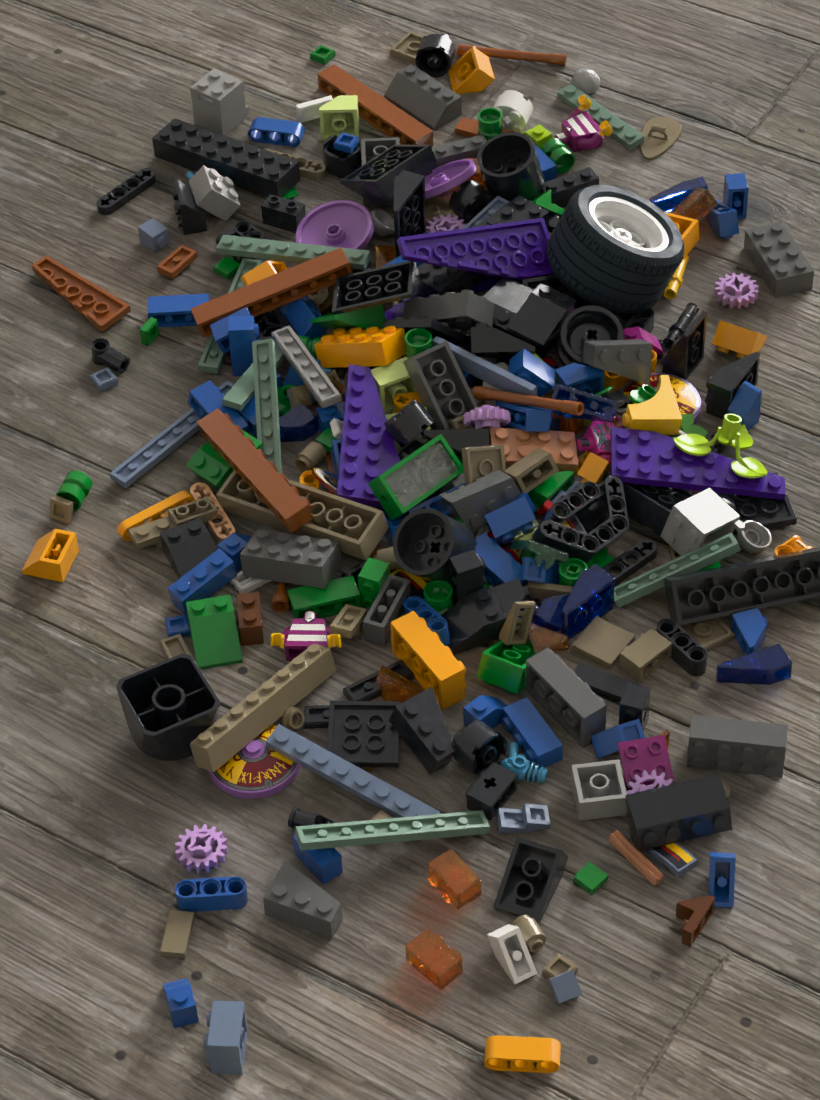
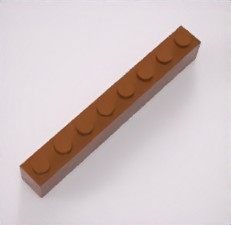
(375, 108)
(275, 289)
(255, 470)

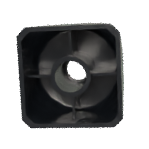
(168, 707)

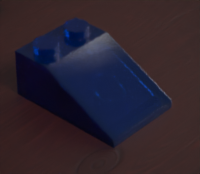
(589, 598)

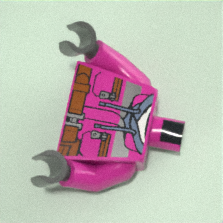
(598, 436)

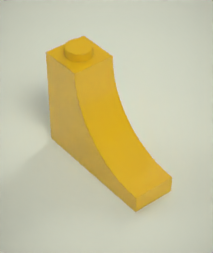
(656, 414)

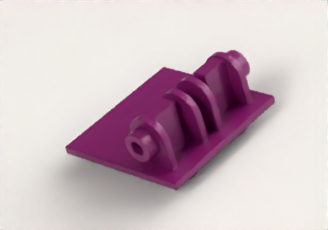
(645, 755)

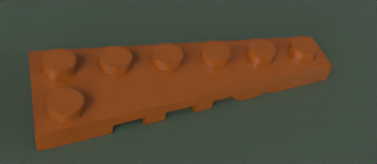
(87, 298)

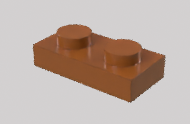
(177, 261)

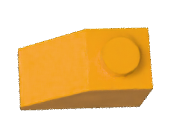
(593, 469)

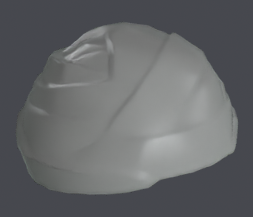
(586, 80)
(382, 223)
(754, 537)

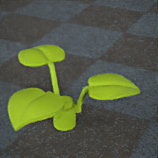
(730, 434)

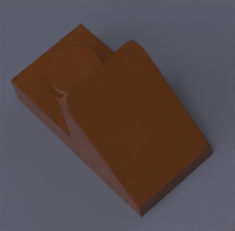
(695, 915)

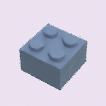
(226, 1037)

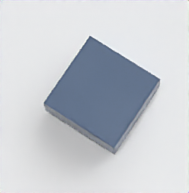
(104, 379)
(564, 986)

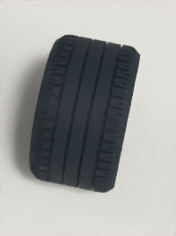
(615, 249)

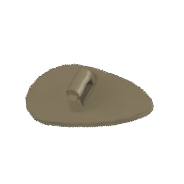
(659, 136)

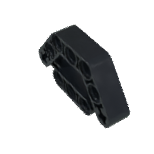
(578, 544)

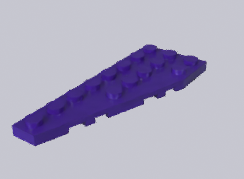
(656, 461)

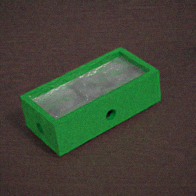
(416, 477)

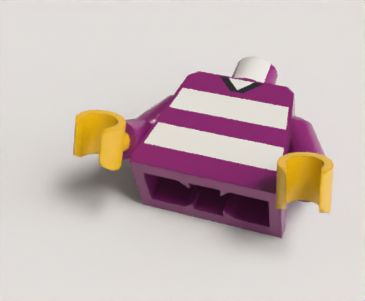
(580, 129)
(304, 633)

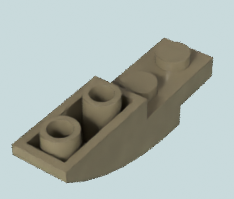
(150, 532)

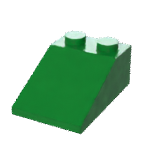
(364, 318)
(211, 467)
(214, 632)
(505, 665)

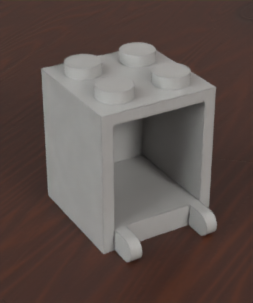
(218, 102)
(699, 522)

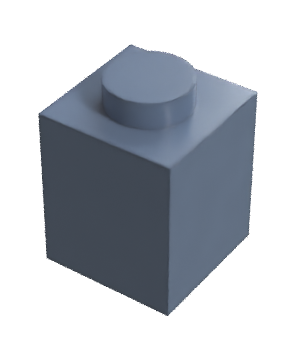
(153, 235)

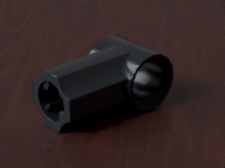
(105, 355)

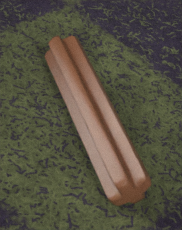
(636, 858)

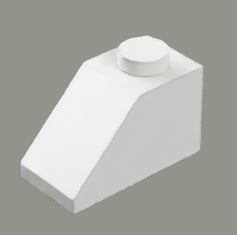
(512, 953)

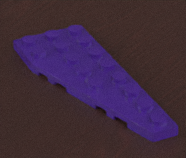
(500, 250)
(365, 443)

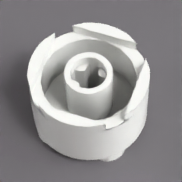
(514, 110)

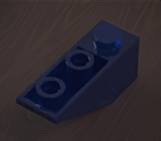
(760, 667)

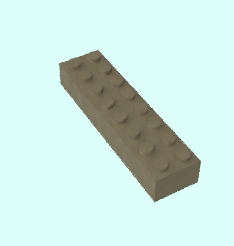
(334, 517)

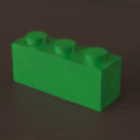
(325, 601)

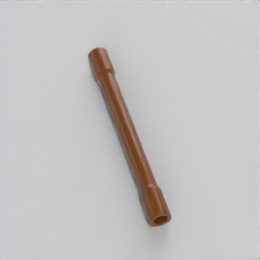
(552, 58)
(565, 406)

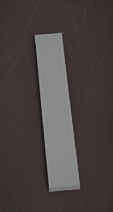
(306, 367)

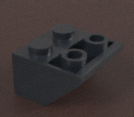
(191, 216)

